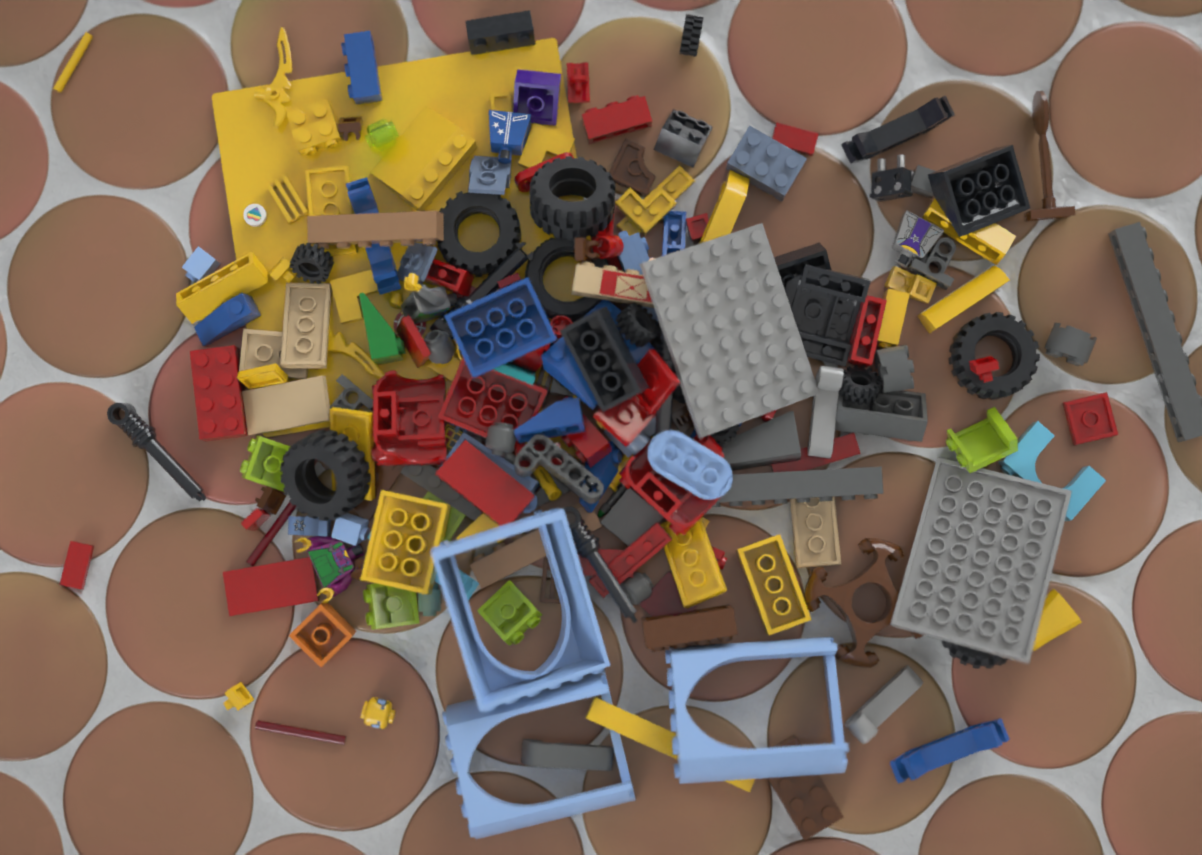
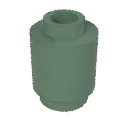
(430, 603)

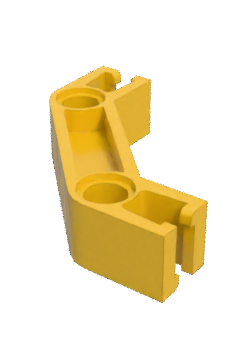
(727, 207)

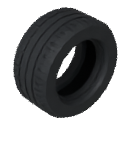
(535, 269)

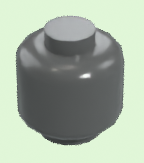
(440, 346)
(501, 439)
(637, 588)

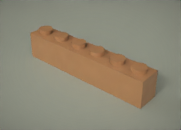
(375, 229)
(521, 552)

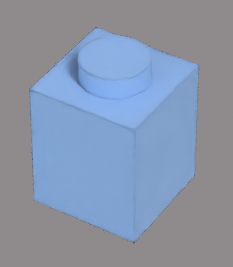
(200, 265)
(351, 529)

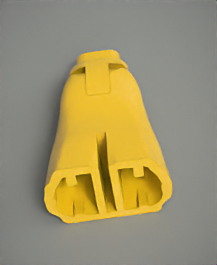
(1055, 619)

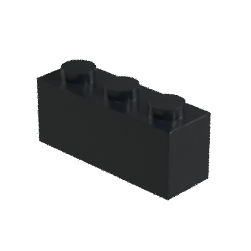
(500, 32)

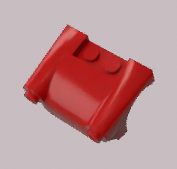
(408, 421)
(668, 498)

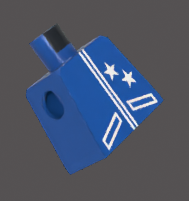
(508, 133)

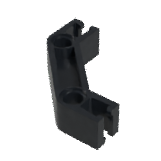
(896, 132)

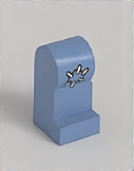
(308, 526)

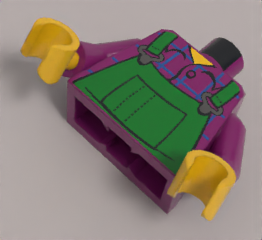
(332, 562)

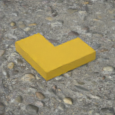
(543, 141)
(646, 214)
(347, 291)

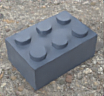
(766, 163)

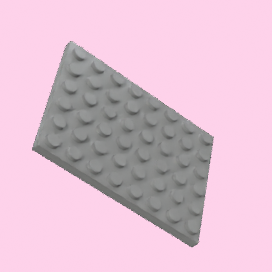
(729, 329)
(982, 560)

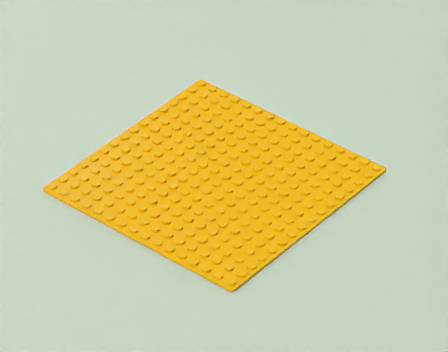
(259, 153)

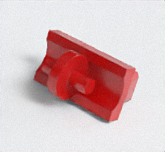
(578, 82)

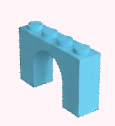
(1022, 465)

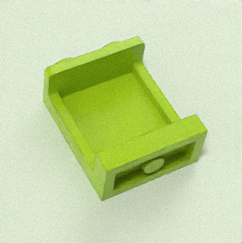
(983, 442)

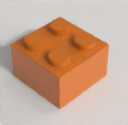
(322, 633)

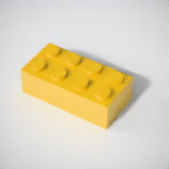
(773, 584)

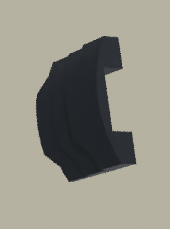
(826, 311)

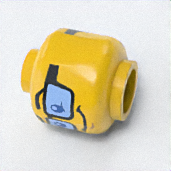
(378, 713)

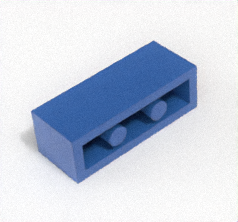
(361, 67)

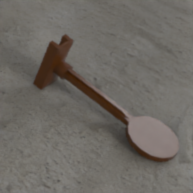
(1040, 116)

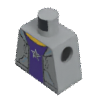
(914, 238)

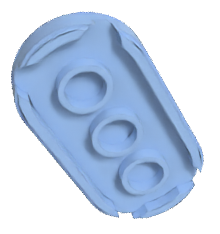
(690, 464)

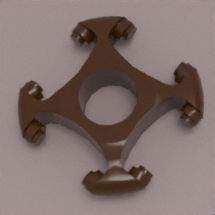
(842, 595)

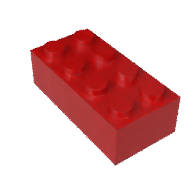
(218, 393)

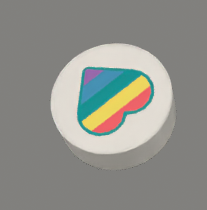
(255, 215)

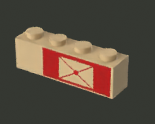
(611, 284)

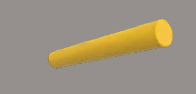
(72, 63)

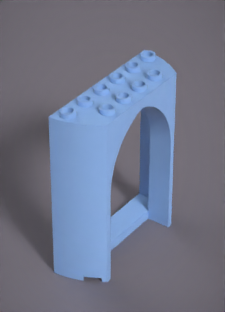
(579, 644)
(708, 760)
(494, 816)

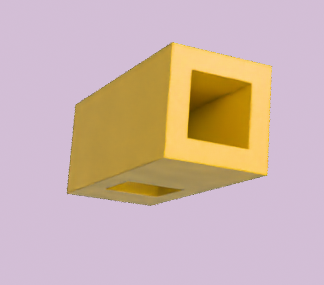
(892, 318)

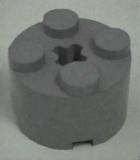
(1070, 343)
(894, 369)

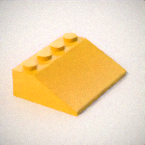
(424, 159)
(403, 540)

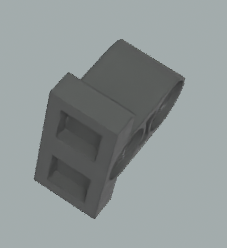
(940, 260)
(342, 400)

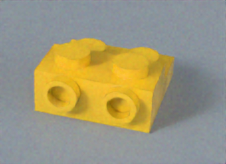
(314, 127)

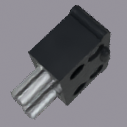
(891, 183)

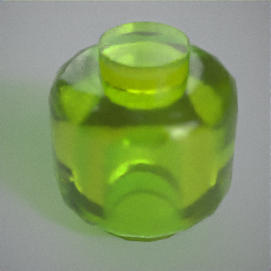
(381, 135)

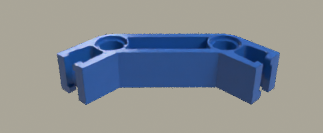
(380, 258)
(949, 749)

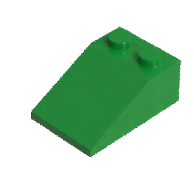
(382, 340)

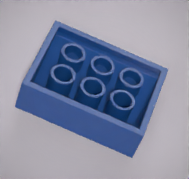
(500, 327)
(562, 366)

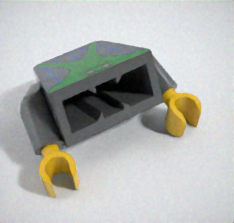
(423, 303)

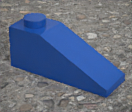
(674, 232)
(227, 318)
(557, 420)
(605, 471)

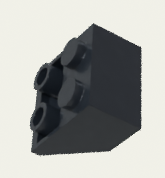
(683, 137)

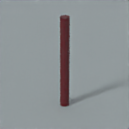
(272, 532)
(300, 732)

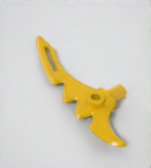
(275, 93)
(337, 344)

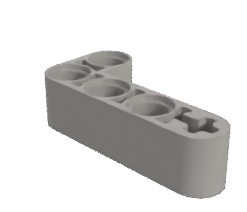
(824, 411)
(882, 704)

